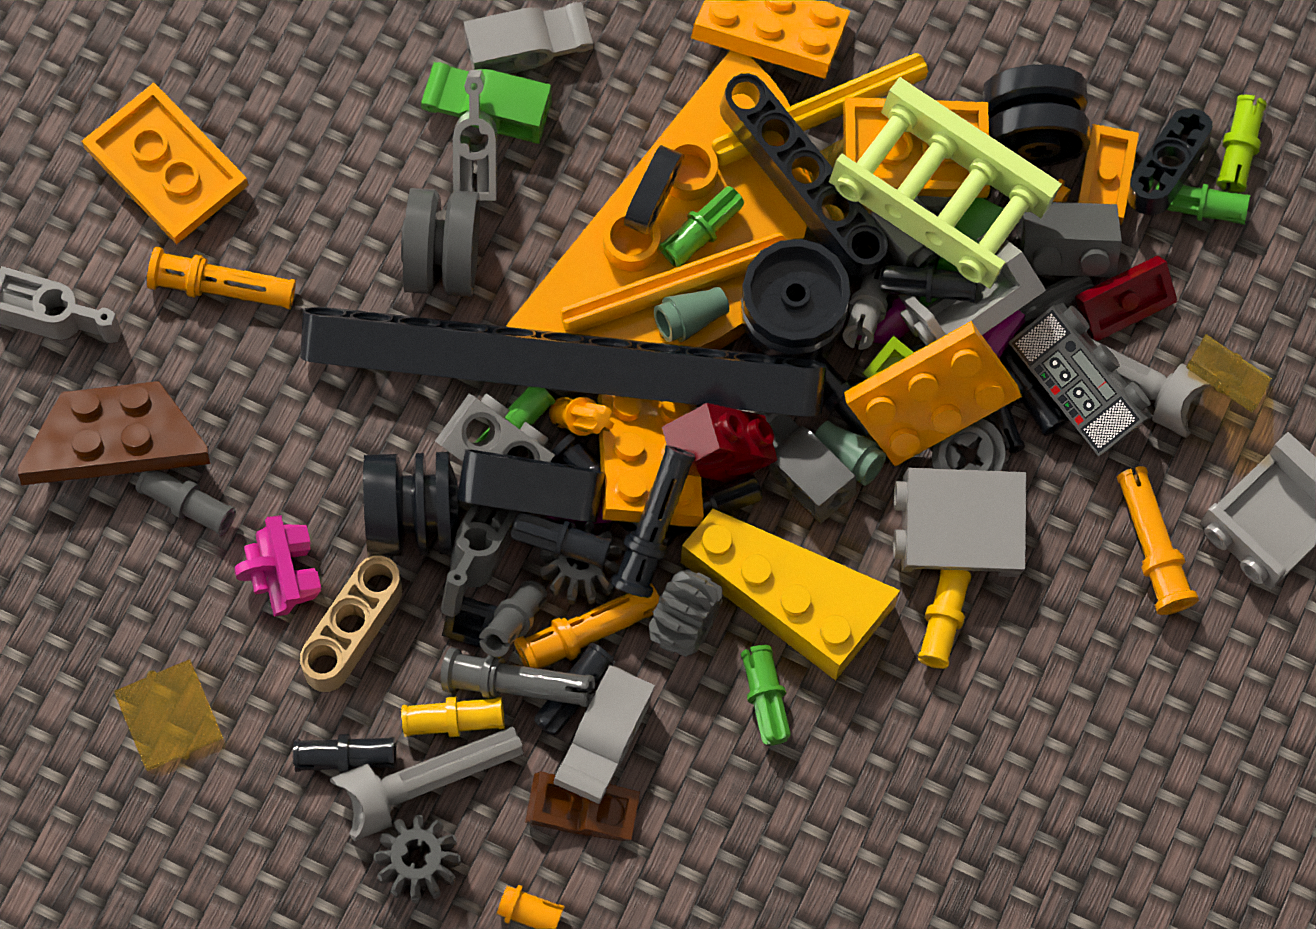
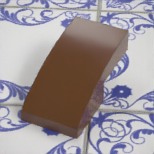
(569, 812)

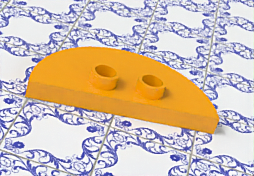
(616, 255)

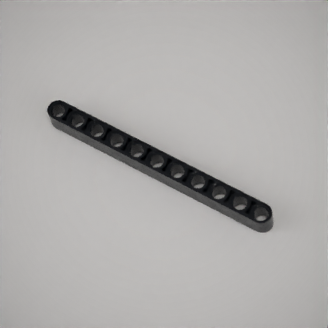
(563, 361)

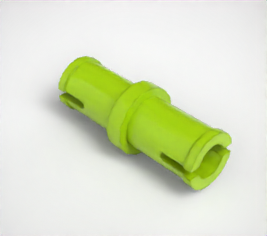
(1241, 143)

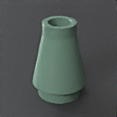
(688, 313)
(854, 451)

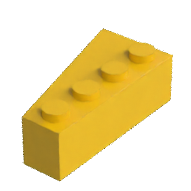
(793, 592)

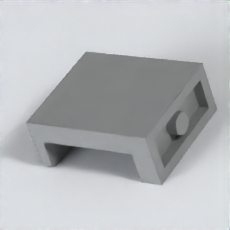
(1011, 291)
(1269, 514)
(961, 520)

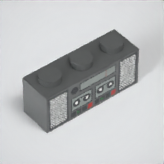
(1082, 377)

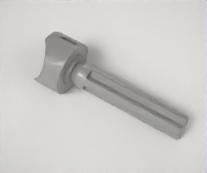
(1170, 394)
(373, 796)

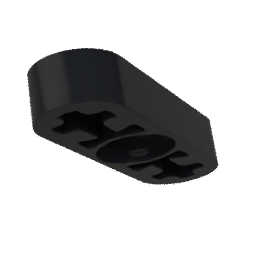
(1170, 178)

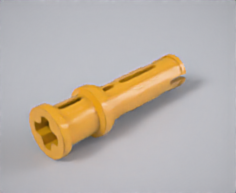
(194, 282)
(1161, 561)
(566, 637)

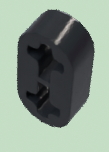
(653, 189)

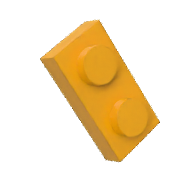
(1108, 167)

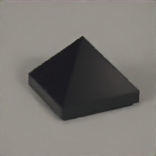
(470, 621)

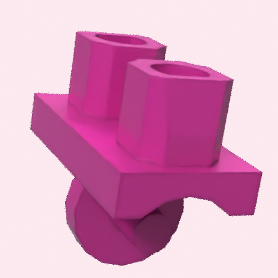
(272, 569)

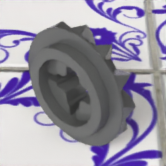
(981, 433)

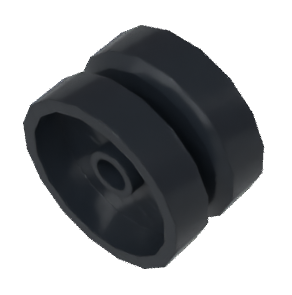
(1039, 112)
(798, 273)

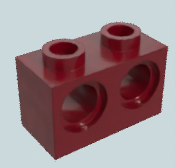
(724, 441)

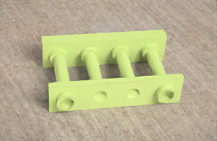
(968, 146)

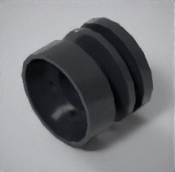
(409, 504)

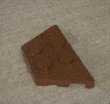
(112, 434)

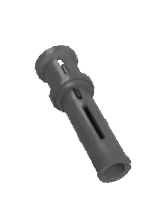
(494, 676)

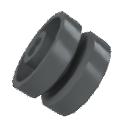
(436, 242)

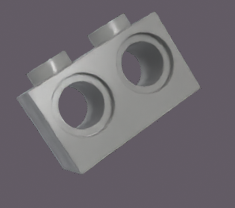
(501, 434)

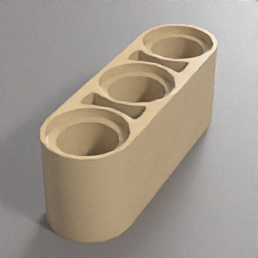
(352, 600)

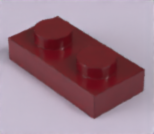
(1127, 298)

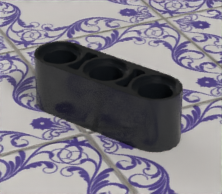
(530, 485)

